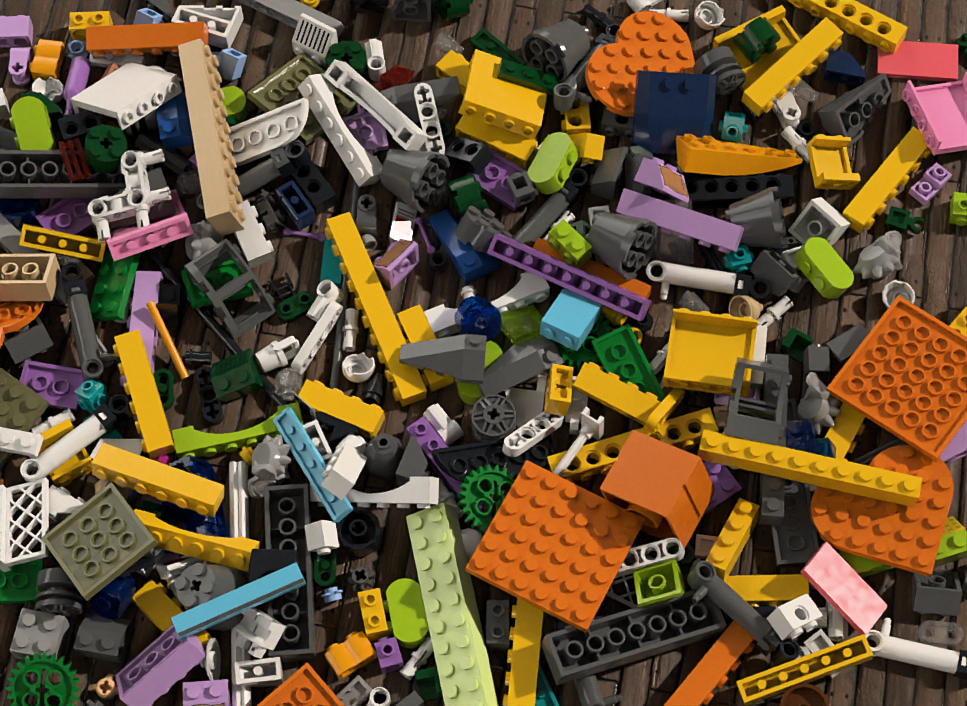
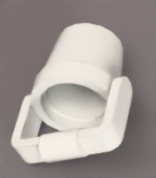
(273, 355)

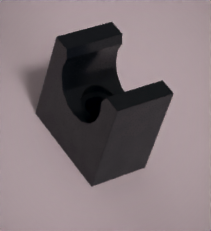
(271, 560)

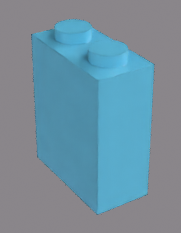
(570, 319)

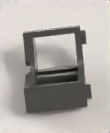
(212, 259)
(751, 427)

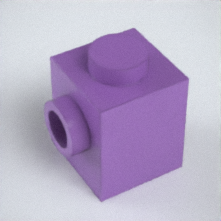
(388, 654)

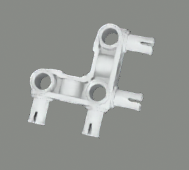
(137, 187)

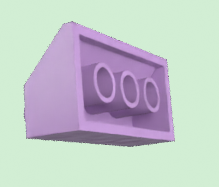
(158, 668)

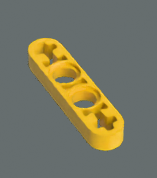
(664, 410)

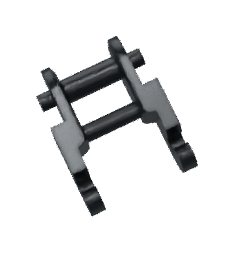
(276, 290)

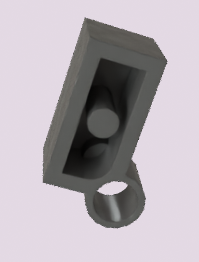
(778, 273)

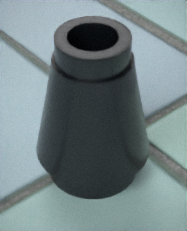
(374, 390)

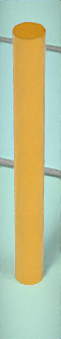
(167, 340)

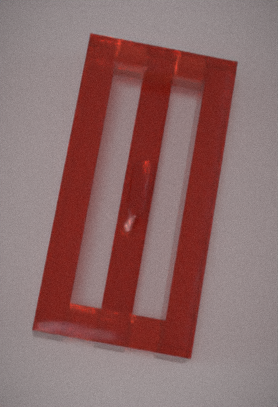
(71, 144)

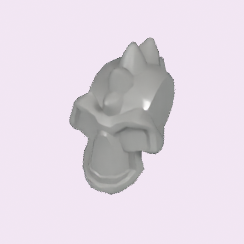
(202, 240)
(880, 257)
(818, 404)
(269, 465)

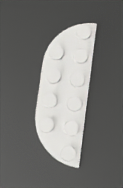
(268, 131)

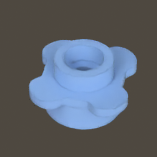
(77, 45)
(332, 594)

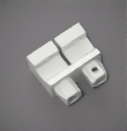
(260, 630)

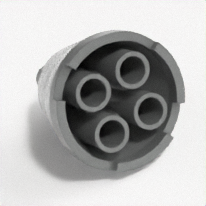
(557, 48)
(415, 177)
(761, 218)
(622, 242)
(208, 581)

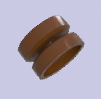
(804, 695)

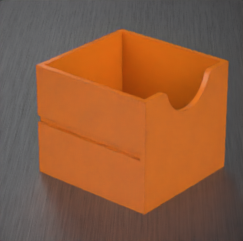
(659, 485)

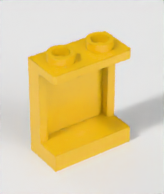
(831, 162)
(76, 466)

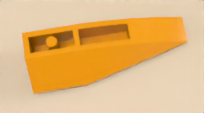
(729, 158)

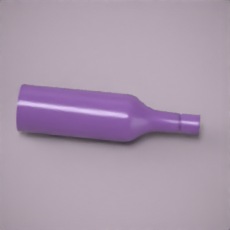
(76, 81)

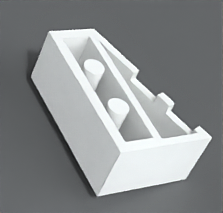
(221, 22)

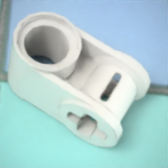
(787, 111)

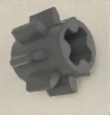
(360, 572)

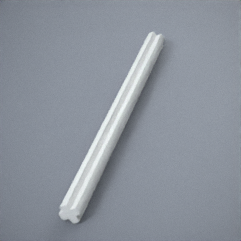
(239, 527)

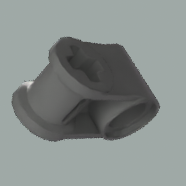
(367, 217)

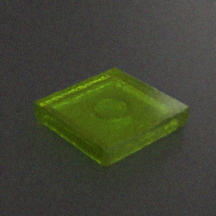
(521, 323)

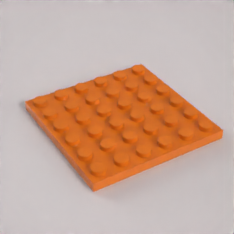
(909, 378)
(555, 546)

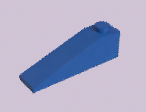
(174, 123)
(466, 260)

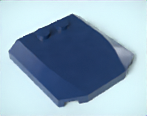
(671, 106)

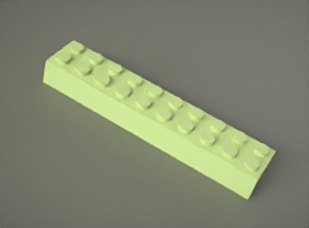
(451, 607)

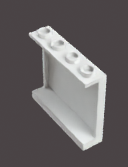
(128, 93)

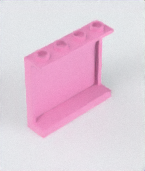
(940, 114)
(129, 240)

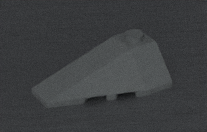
(855, 109)
(455, 356)

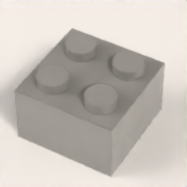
(39, 633)

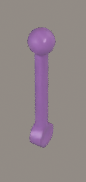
(321, 237)
(430, 249)

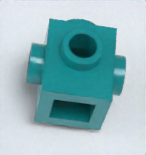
(735, 121)
(739, 261)
(92, 395)

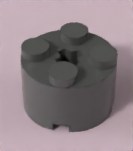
(478, 228)

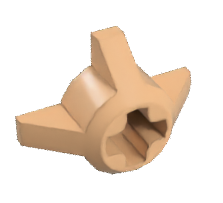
(106, 686)

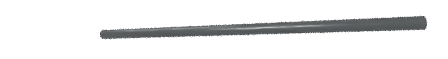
(335, 373)

